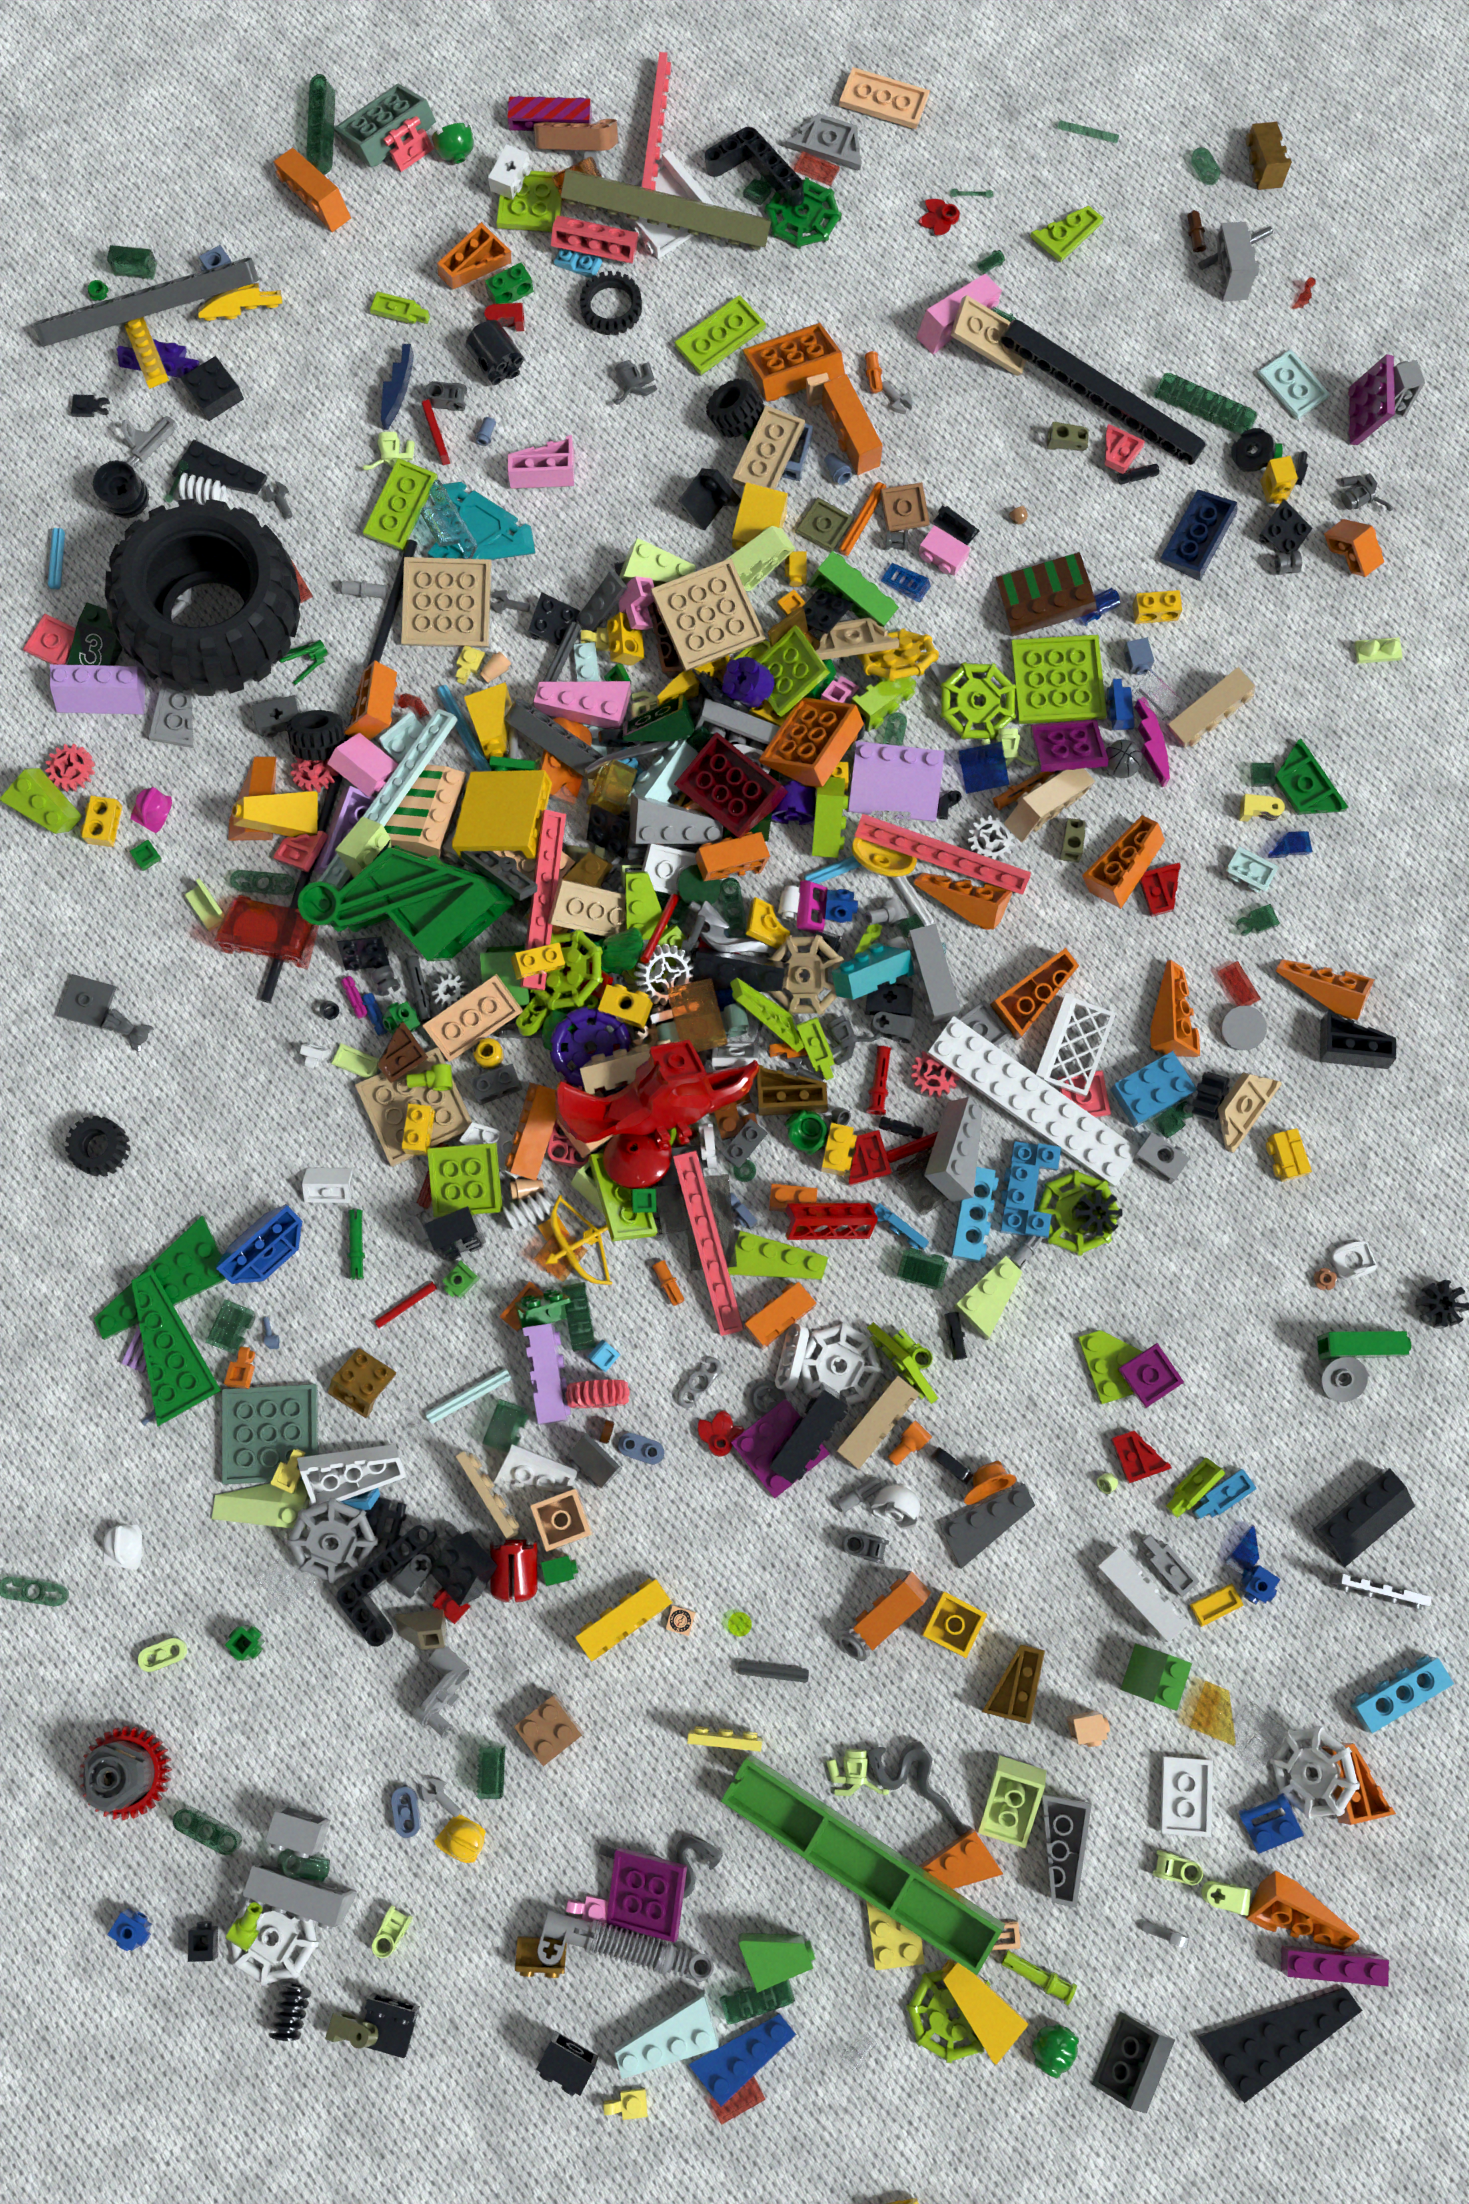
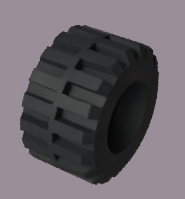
(735, 408)
(315, 734)
(112, 1156)

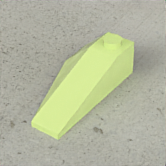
(262, 1505)

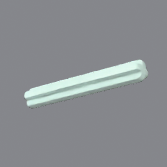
(468, 1396)

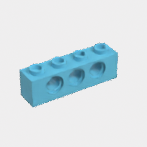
(962, 1248)
(1435, 1682)

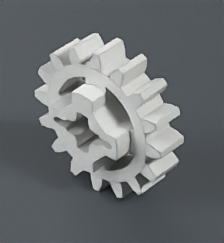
(982, 836)

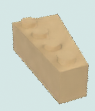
(1212, 708)
(1047, 801)
(877, 1423)

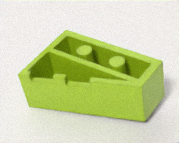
(883, 699)
(829, 818)

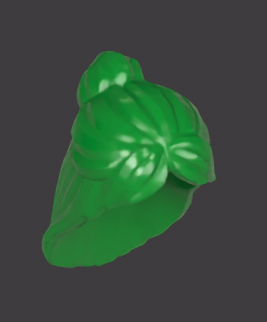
(620, 951)

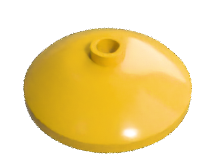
(881, 859)

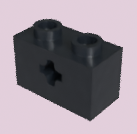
(901, 1000)

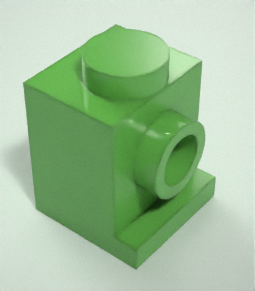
(469, 1278)

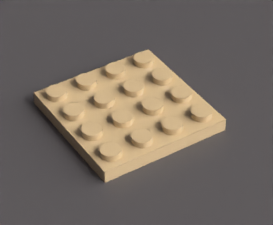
(446, 602)
(708, 614)
(389, 1103)

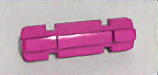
(354, 997)

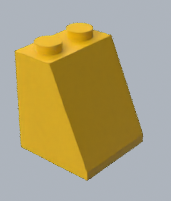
(757, 511)
(488, 716)

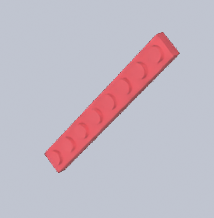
(657, 120)
(942, 854)
(546, 878)
(708, 1242)

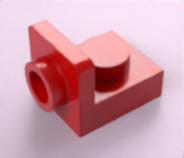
(450, 1607)

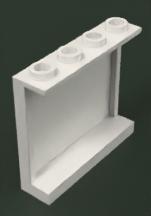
(672, 180)

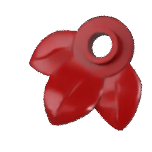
(937, 218)
(719, 1430)

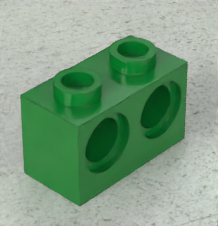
(509, 285)

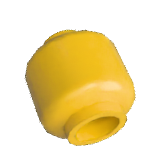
(488, 1046)

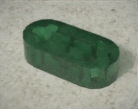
(1203, 167)
(889, 732)

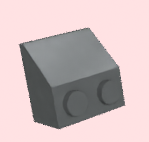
(594, 1461)

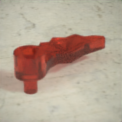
(1305, 296)

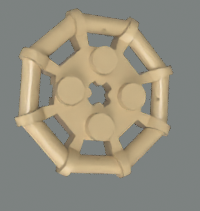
(818, 974)

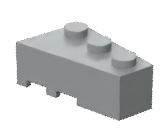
(1238, 260)
(1407, 386)

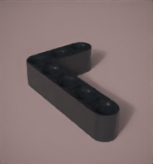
(751, 146)
(380, 1576)

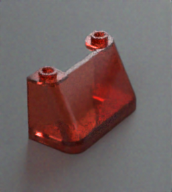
(266, 931)

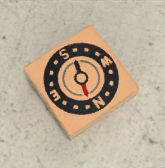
(680, 1620)

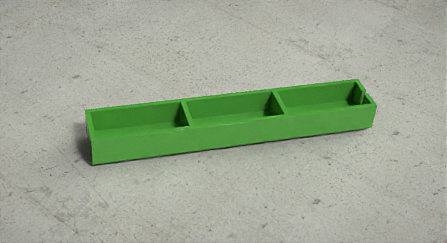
(863, 1864)

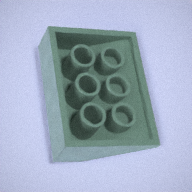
(371, 124)

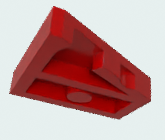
(1160, 888)
(869, 1159)

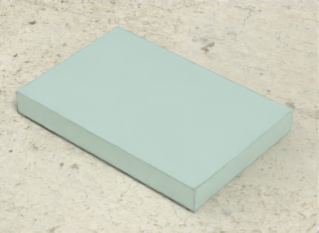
(1293, 384)

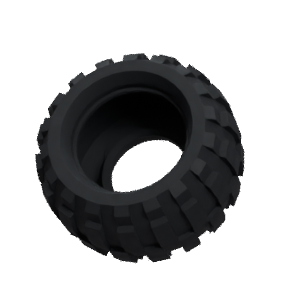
(195, 548)

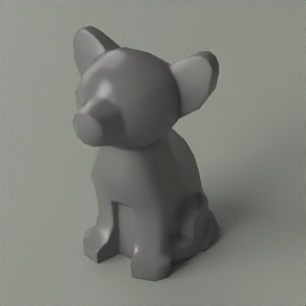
(122, 1025)

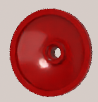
(638, 1167)

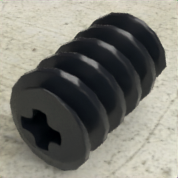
(291, 2013)

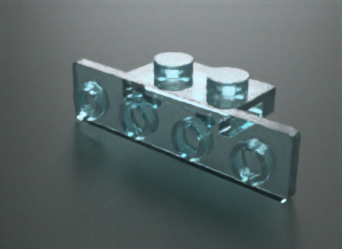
(446, 522)

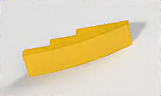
(688, 683)

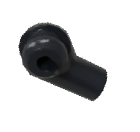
(946, 802)

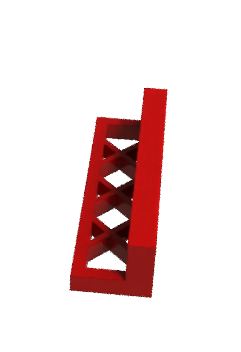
(831, 1215)

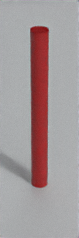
(658, 931)

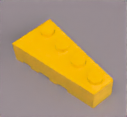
(624, 1619)

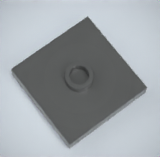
(87, 1001)

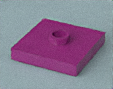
(1150, 1375)

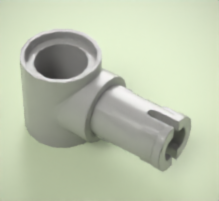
(889, 912)

